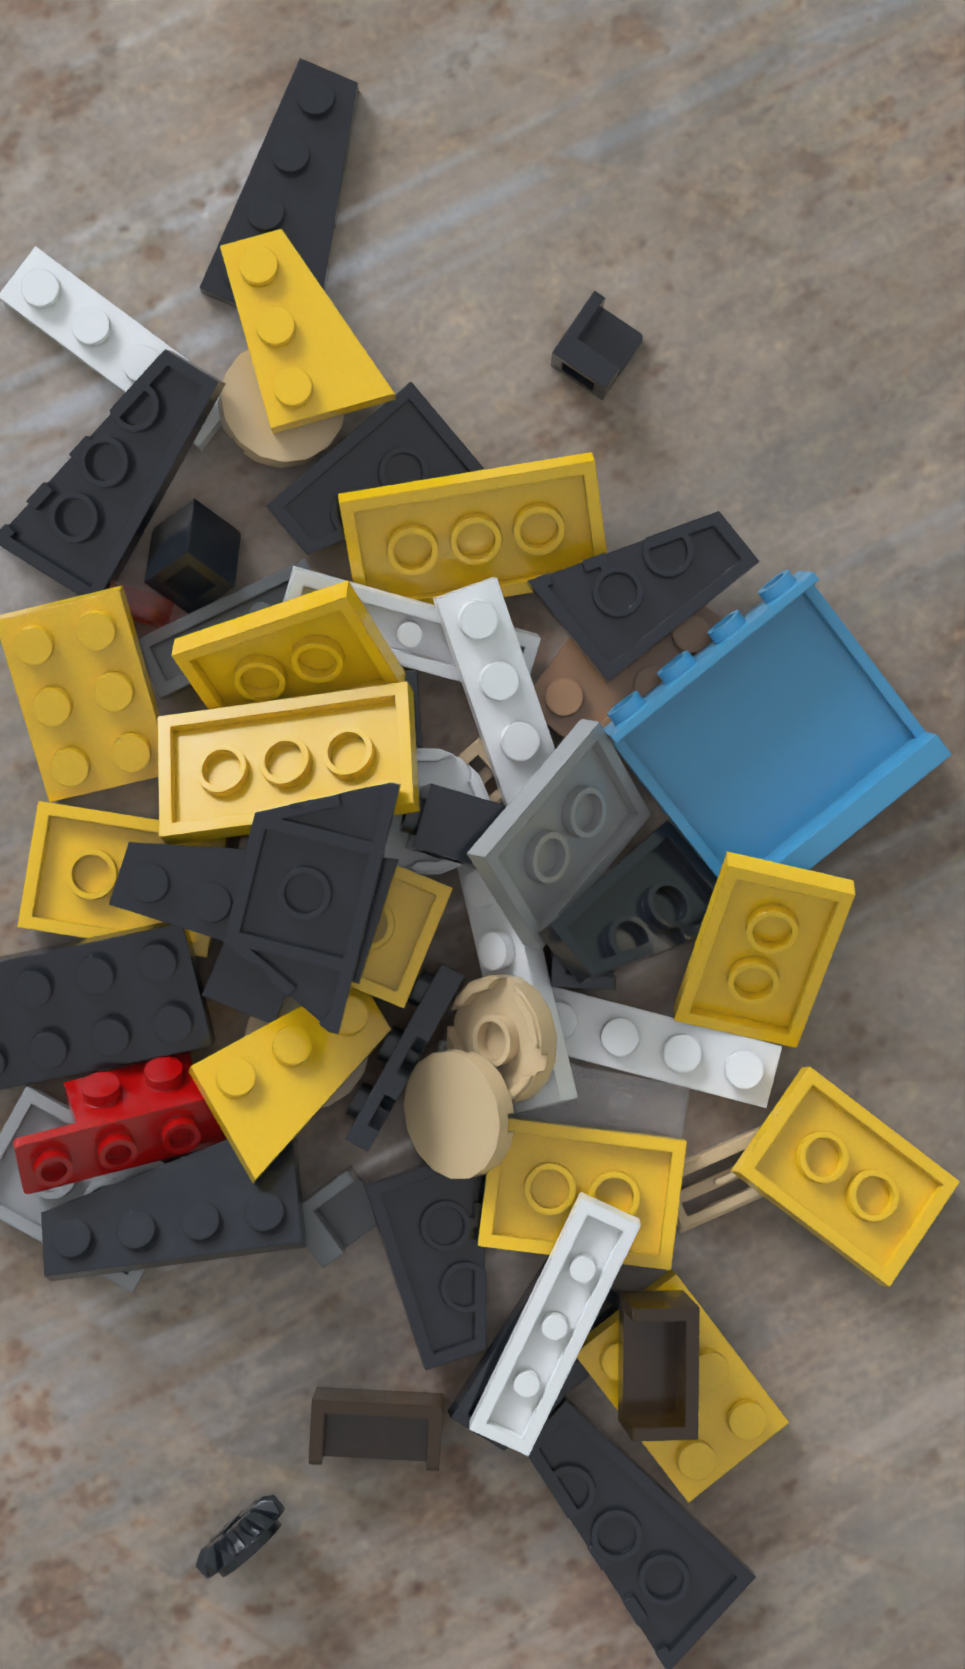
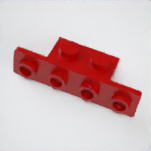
(120, 1124)

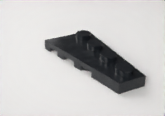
(295, 175)
(104, 496)
(198, 886)
(177, 1215)
(646, 1542)

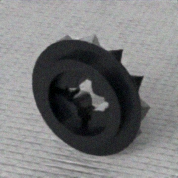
(241, 1537)

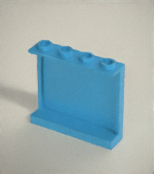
(773, 733)

